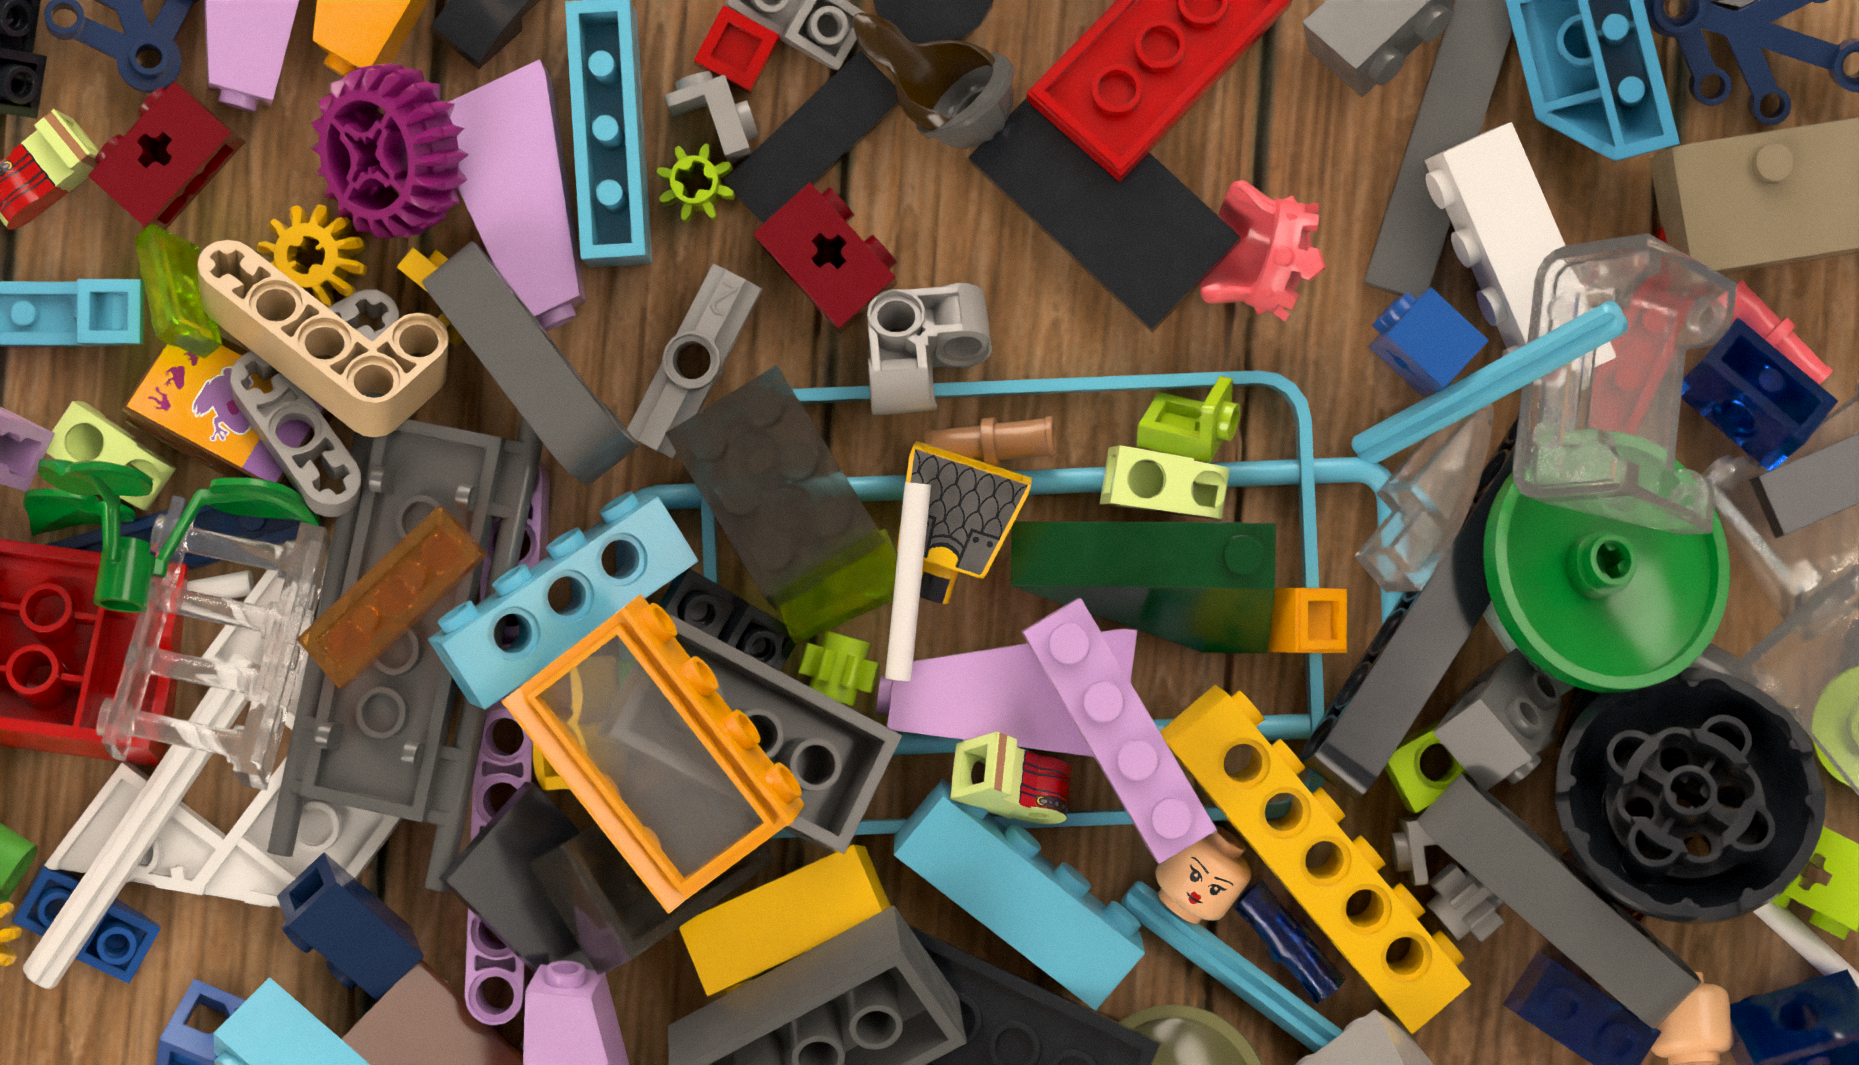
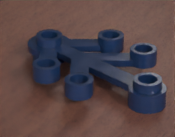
(1746, 32)
(137, 38)

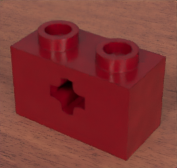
(194, 139)
(792, 240)

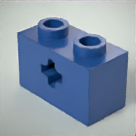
(1425, 340)

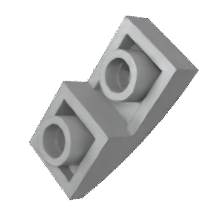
(811, 26)

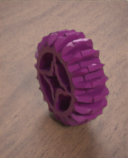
(405, 149)

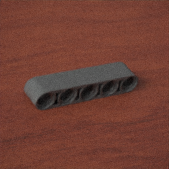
(1559, 900)

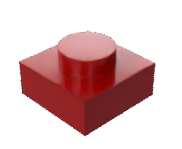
(737, 49)

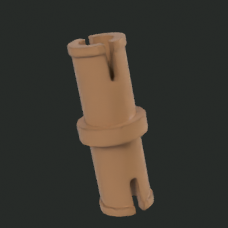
(998, 441)

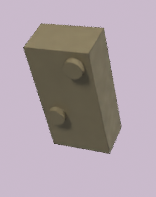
(1762, 197)

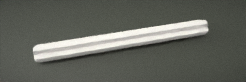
(129, 842)

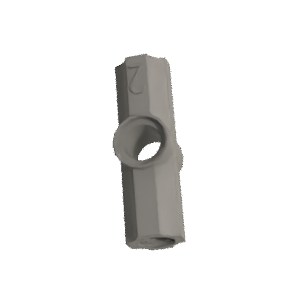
(712, 321)

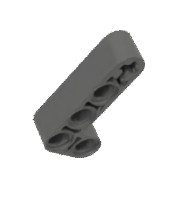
(529, 365)

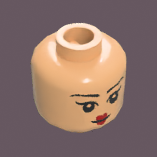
(1204, 877)

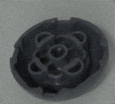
(1729, 739)

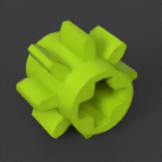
(688, 168)
(839, 667)

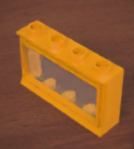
(656, 752)

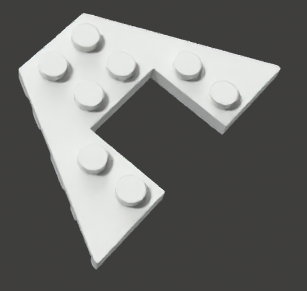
(200, 858)

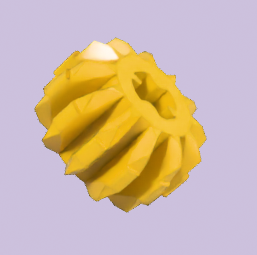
(331, 241)

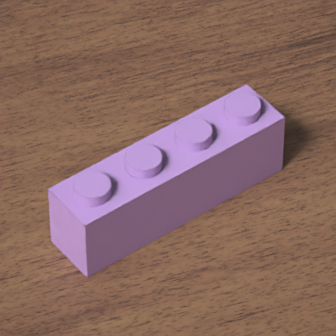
(1118, 730)

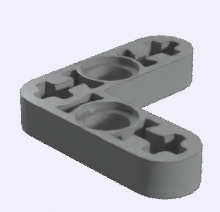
(289, 402)

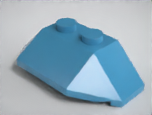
(1595, 74)

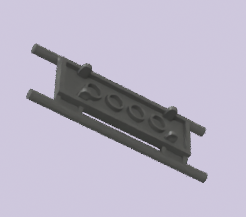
(388, 731)

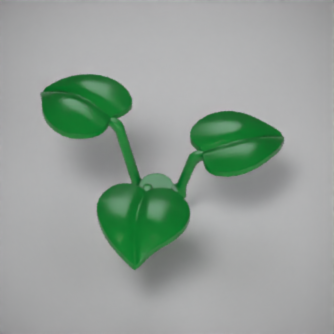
(126, 562)

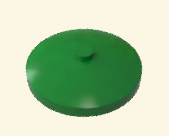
(1600, 595)

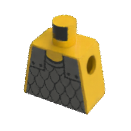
(967, 515)

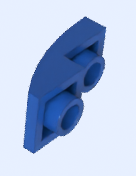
(117, 941)

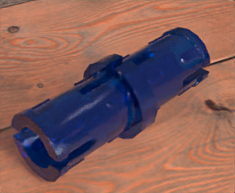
(1289, 942)

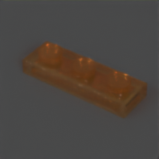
(392, 597)

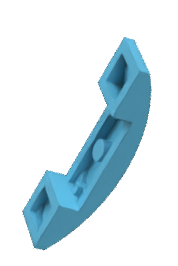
(72, 313)

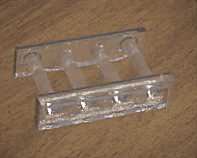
(265, 685)

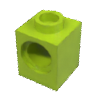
(1405, 772)

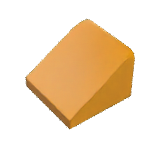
(1309, 621)

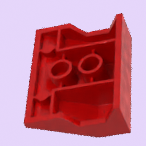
(68, 654)

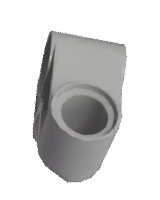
(941, 330)

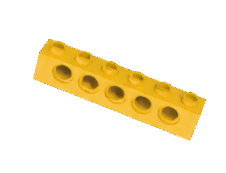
(1408, 988)

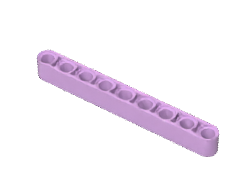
(494, 766)

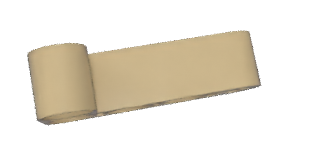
(246, 291)

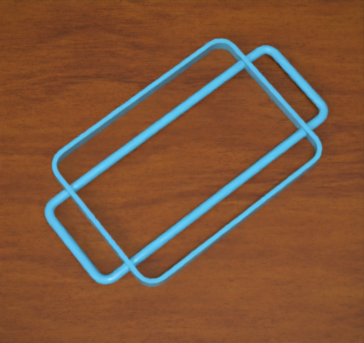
(1302, 471)

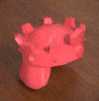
(1271, 254)

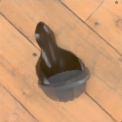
(942, 85)

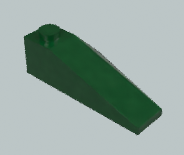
(1174, 580)

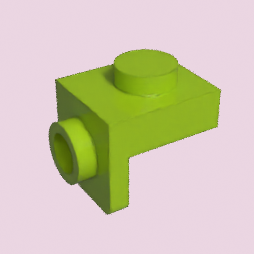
(1188, 425)

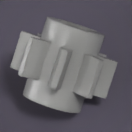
(1464, 904)

